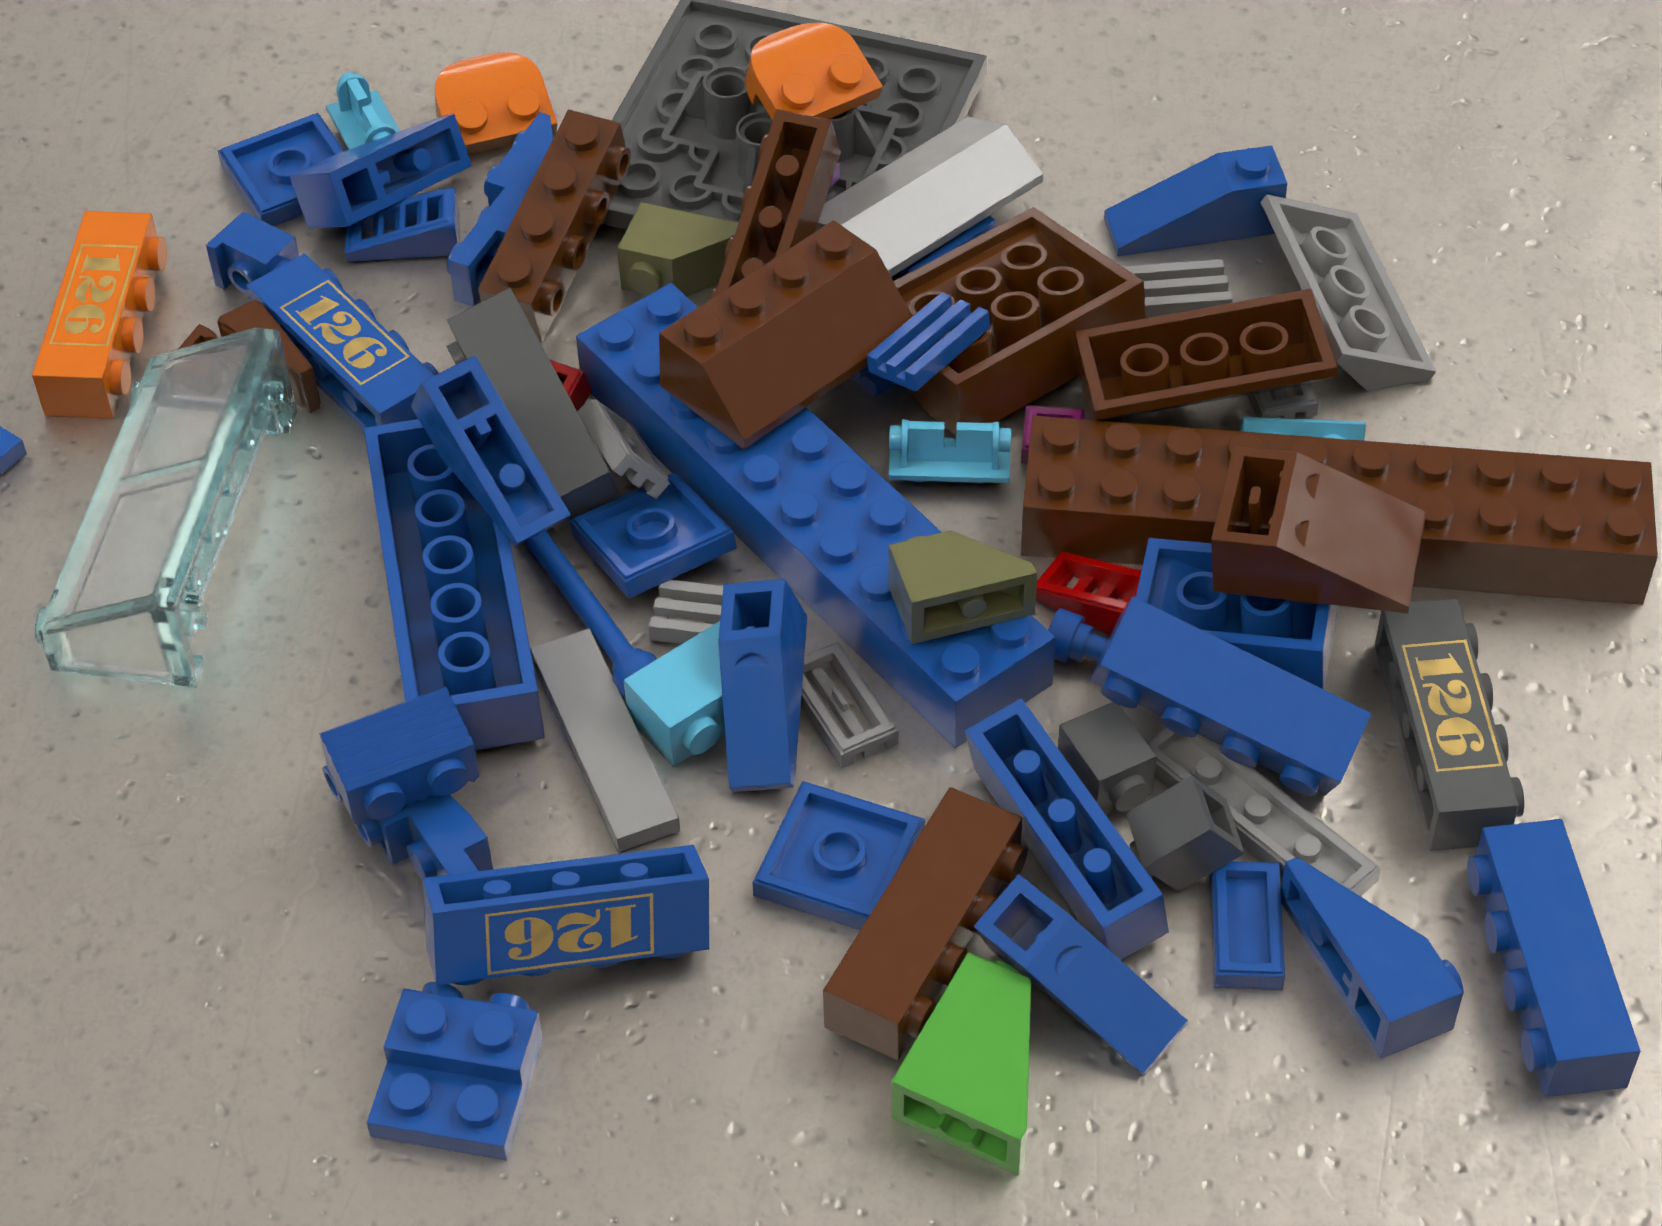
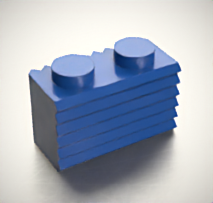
(400, 756)

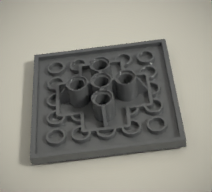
(701, 136)

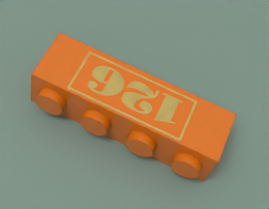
(99, 315)

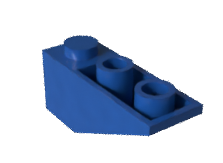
(761, 682)
(1080, 974)

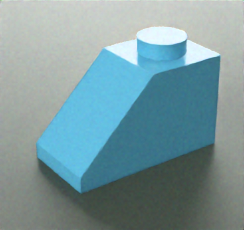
(680, 698)

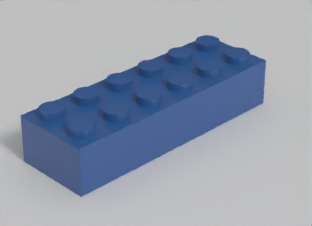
(451, 590)

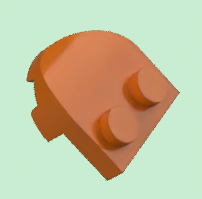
(810, 72)
(492, 98)

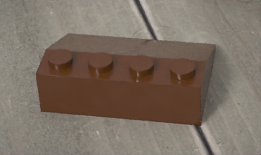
(1038, 292)

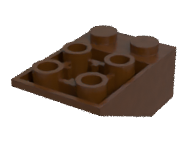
(1312, 534)

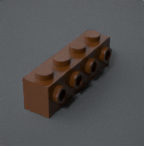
(785, 194)
(559, 217)
(923, 923)

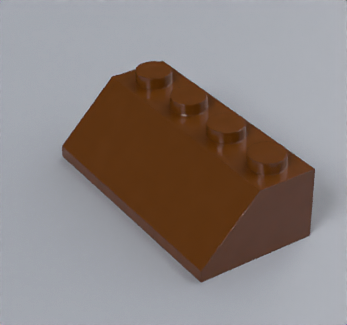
(782, 335)
(1203, 355)

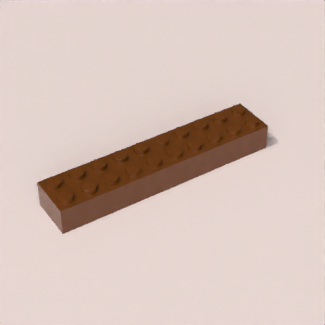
(1490, 514)

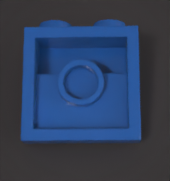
(456, 1071)

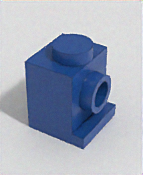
(248, 251)

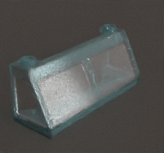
(165, 511)

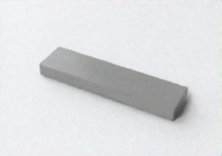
(605, 740)
(1265, 817)

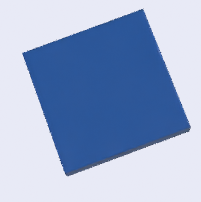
(264, 162)
(652, 539)
(835, 855)

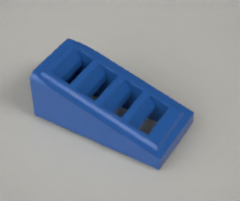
(422, 225)

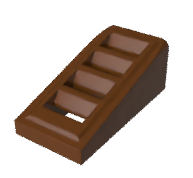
(300, 370)

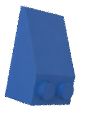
(1279, 631)

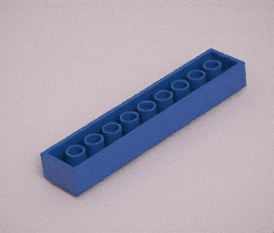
(817, 523)

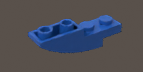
(505, 190)
(432, 833)

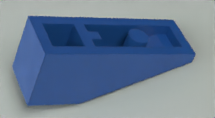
(379, 173)
(1200, 204)
(488, 450)
(1374, 961)

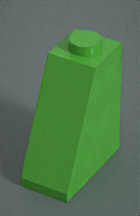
(972, 1065)

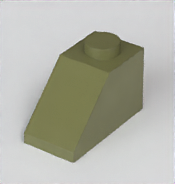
(672, 248)
(957, 585)

